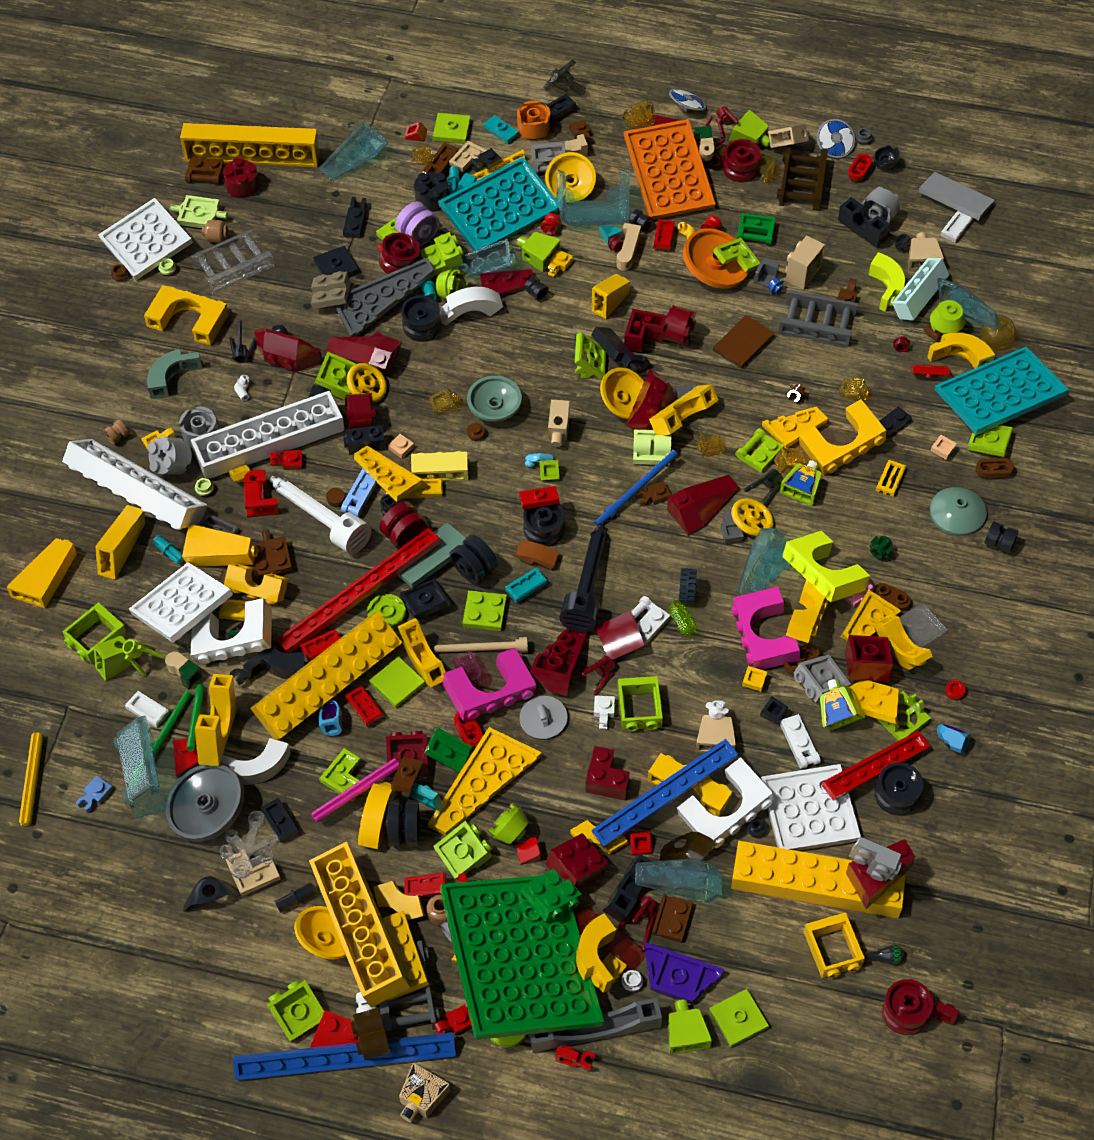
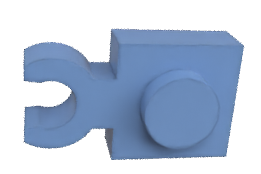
(95, 791)

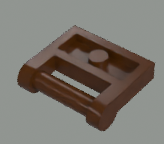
(204, 170)

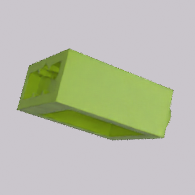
(87, 620)
(640, 685)

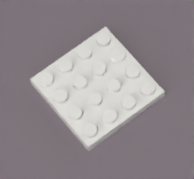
(145, 238)
(180, 602)
(804, 812)

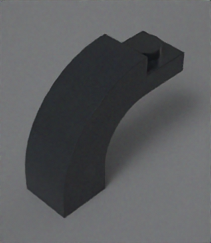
(282, 664)

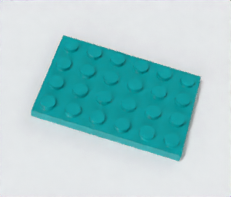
(499, 205)
(1001, 390)

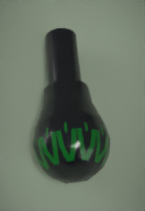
(891, 954)

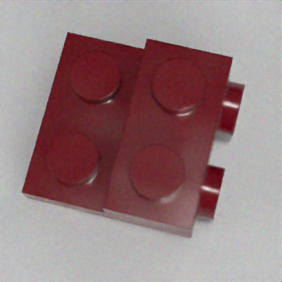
(407, 746)

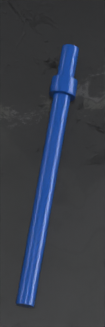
(610, 511)

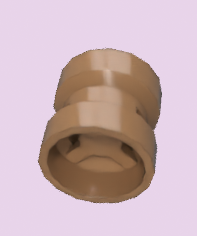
(116, 431)

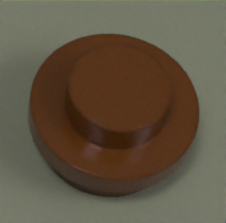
(119, 272)
(475, 431)

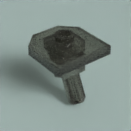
(564, 80)

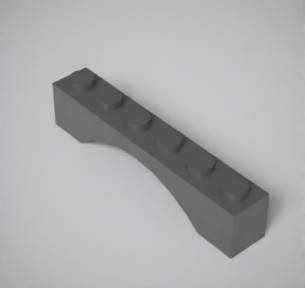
(630, 1019)

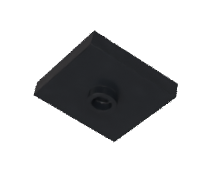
(335, 261)
(425, 599)

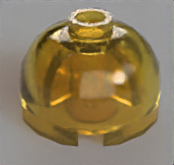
(640, 116)
(1002, 336)

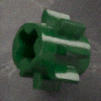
(881, 547)

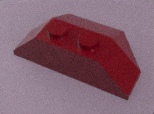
(286, 350)
(652, 399)

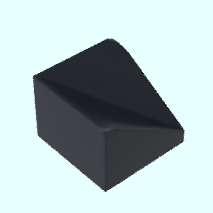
(774, 710)

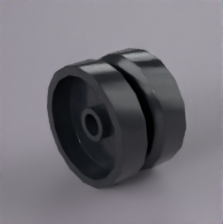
(421, 318)
(544, 524)
(473, 559)
(898, 788)
(400, 822)

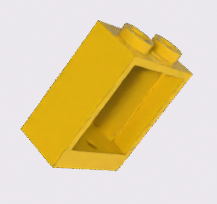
(830, 925)

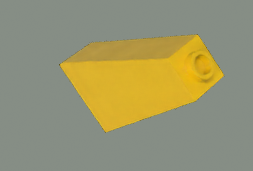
(118, 541)
(217, 548)
(44, 574)

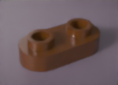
(994, 467)
(892, 595)
(807, 649)

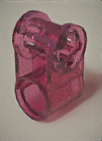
(470, 667)

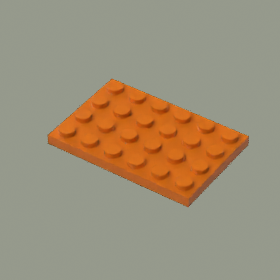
(669, 169)

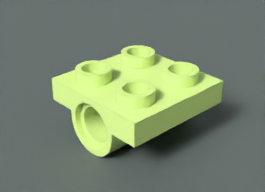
(650, 447)

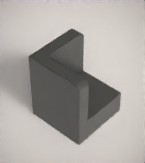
(766, 272)

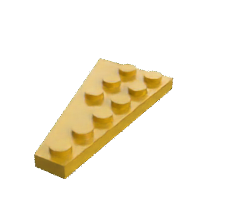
(488, 770)

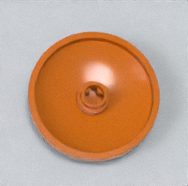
(705, 265)

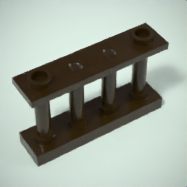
(816, 185)

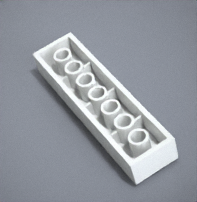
(267, 433)
(134, 483)

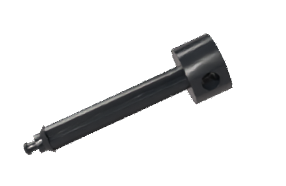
(580, 607)

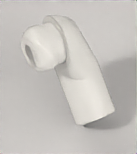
(241, 386)

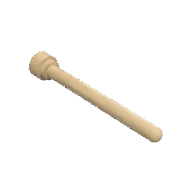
(520, 644)

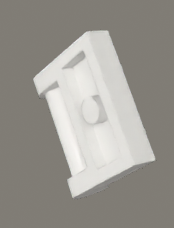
(652, 621)

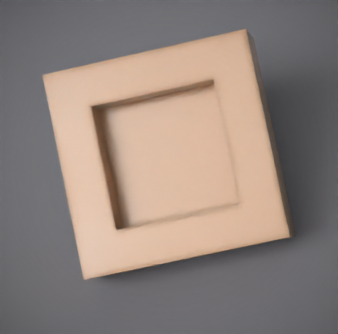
(401, 446)
(943, 447)

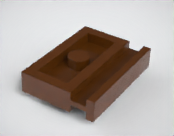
(672, 918)

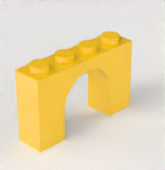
(172, 300)
(830, 456)
(214, 729)

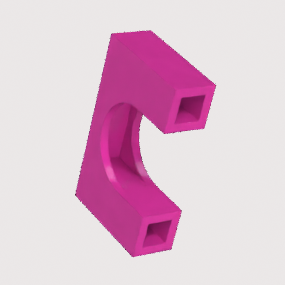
(763, 652)
(473, 702)

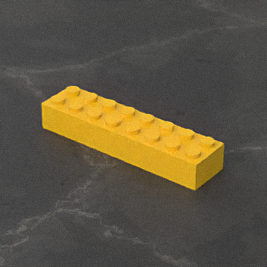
(253, 143)
(326, 675)
(806, 879)
(359, 925)

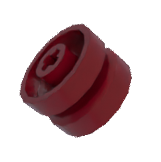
(741, 160)
(398, 252)
(402, 524)
(907, 1007)

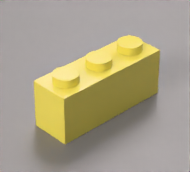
(448, 466)

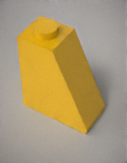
(609, 295)

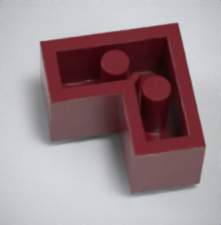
(644, 326)
(604, 779)

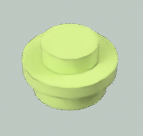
(167, 266)
(204, 487)

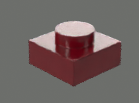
(945, 1013)

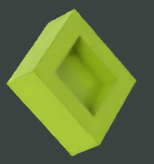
(549, 469)

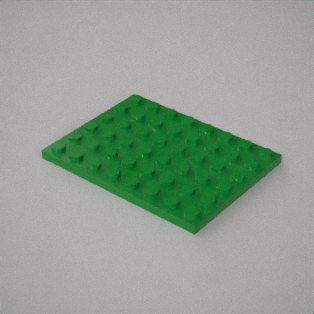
(514, 964)

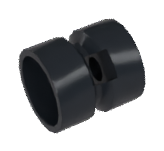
(1001, 537)

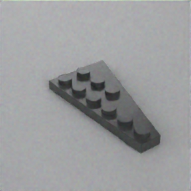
(377, 297)

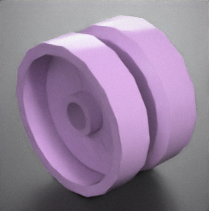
(417, 222)

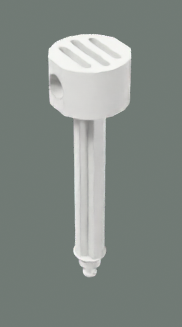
(346, 532)

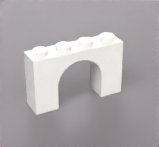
(253, 637)
(755, 798)

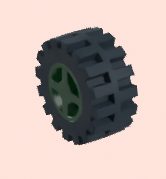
(687, 585)

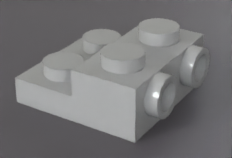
(815, 675)
(881, 861)

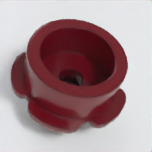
(616, 243)
(901, 344)

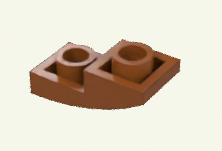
(536, 552)

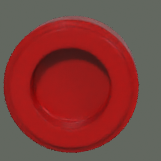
(955, 690)

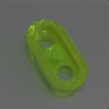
(682, 618)

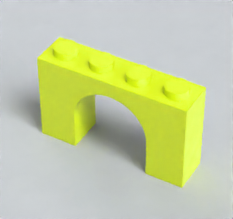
(830, 583)

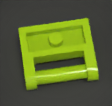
(763, 455)

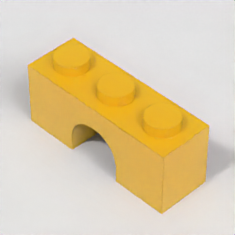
(240, 580)

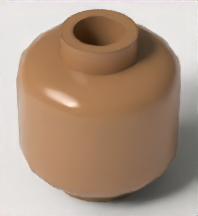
(215, 231)
(436, 910)

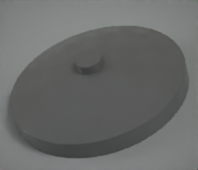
(204, 802)

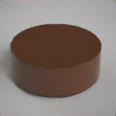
(335, 497)

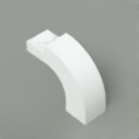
(470, 299)
(263, 767)

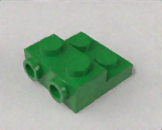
(551, 895)

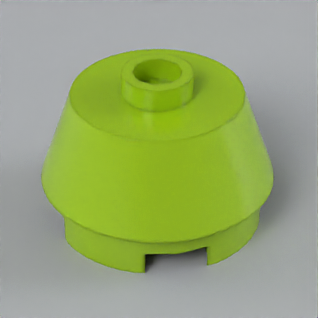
(450, 282)
(948, 317)
(510, 825)

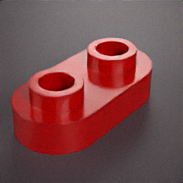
(860, 167)
(468, 730)

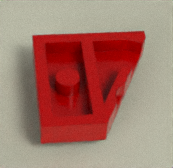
(183, 758)
(333, 1031)

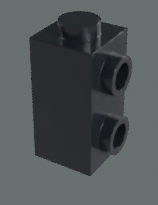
(365, 436)

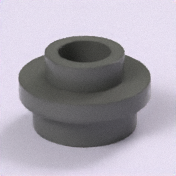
(863, 135)

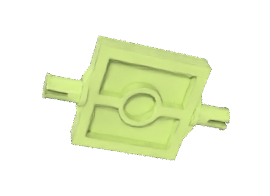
(197, 211)

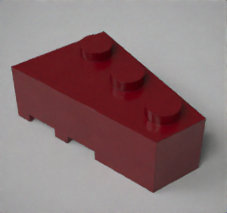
(869, 888)

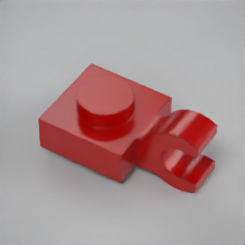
(290, 459)
(457, 1020)
(569, 1056)

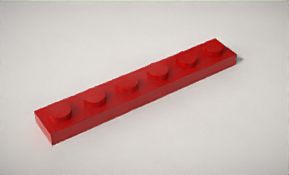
(872, 766)

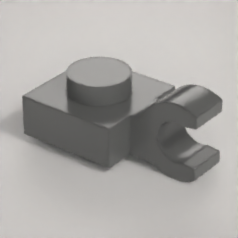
(729, 529)

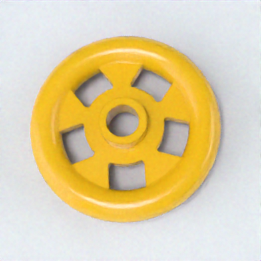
(367, 378)
(751, 516)

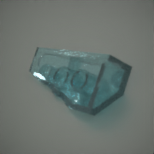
(356, 149)
(489, 258)
(972, 305)
(763, 561)
(681, 877)

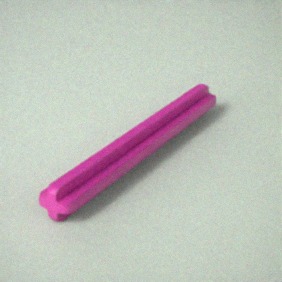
(355, 790)

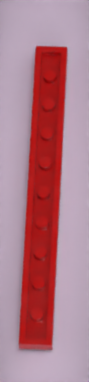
(358, 591)

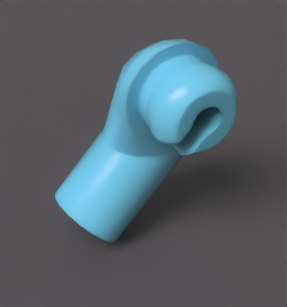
(532, 458)

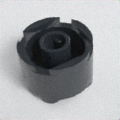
(430, 189)

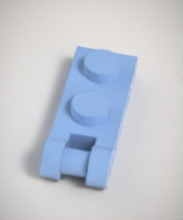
(359, 494)

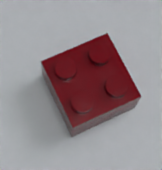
(868, 658)
(577, 861)

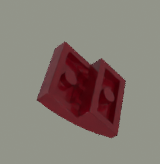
(620, 635)

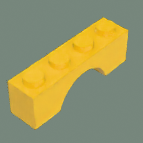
(670, 418)
(806, 622)
(713, 795)

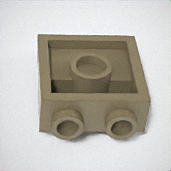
(330, 290)

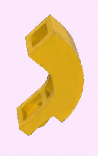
(962, 345)
(901, 647)
(420, 654)
(375, 815)
(594, 936)

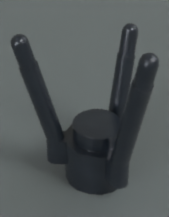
(241, 353)
(770, 480)

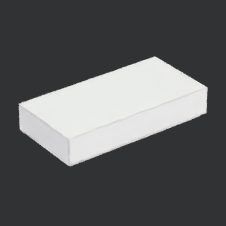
(956, 226)
(143, 705)

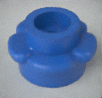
(776, 286)

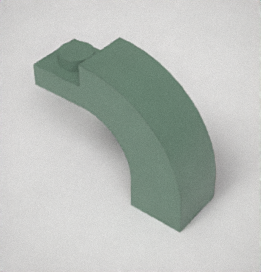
(166, 368)

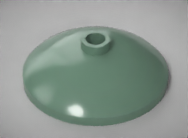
(491, 392)
(958, 518)

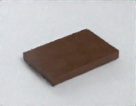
(743, 341)

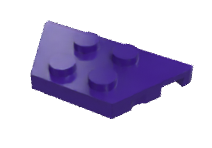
(679, 974)

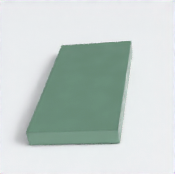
(434, 558)

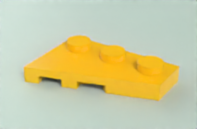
(787, 429)
(867, 613)

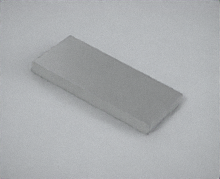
(956, 195)

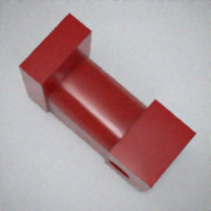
(254, 495)

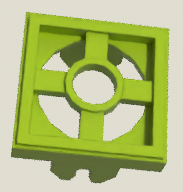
(586, 345)
(917, 707)

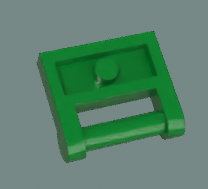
(757, 224)

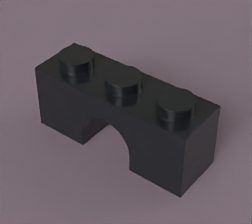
(852, 215)
(625, 893)

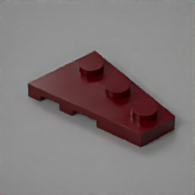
(506, 281)

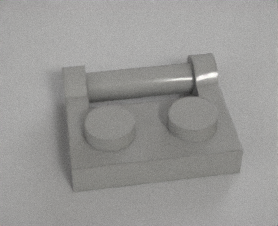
(545, 152)

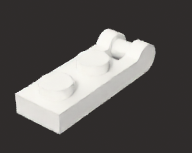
(799, 741)

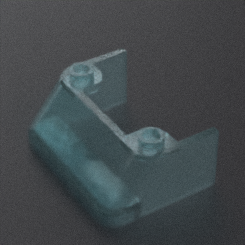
(612, 211)
(139, 768)

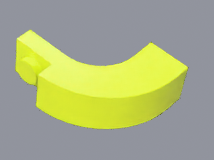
(891, 275)

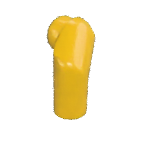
(685, 229)

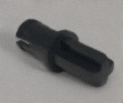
(295, 897)

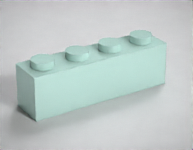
(920, 289)

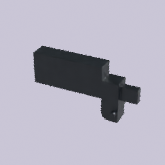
(618, 350)

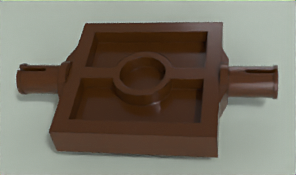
(272, 556)

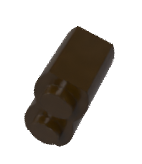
(371, 1034)

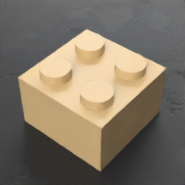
(804, 262)

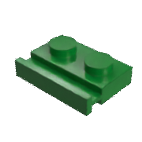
(448, 750)

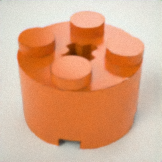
(533, 120)

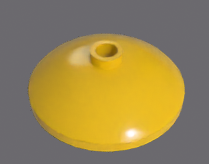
(575, 167)
(620, 384)
(318, 933)

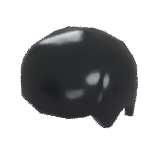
(886, 157)

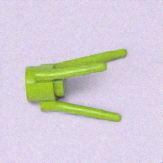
(135, 649)

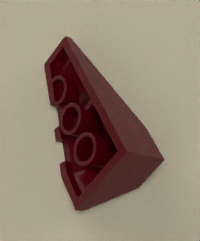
(374, 350)
(698, 503)
(559, 662)

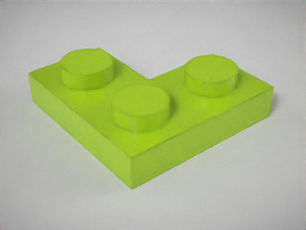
(737, 251)
(339, 773)

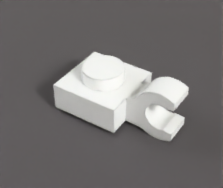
(604, 708)

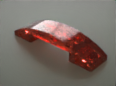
(621, 945)

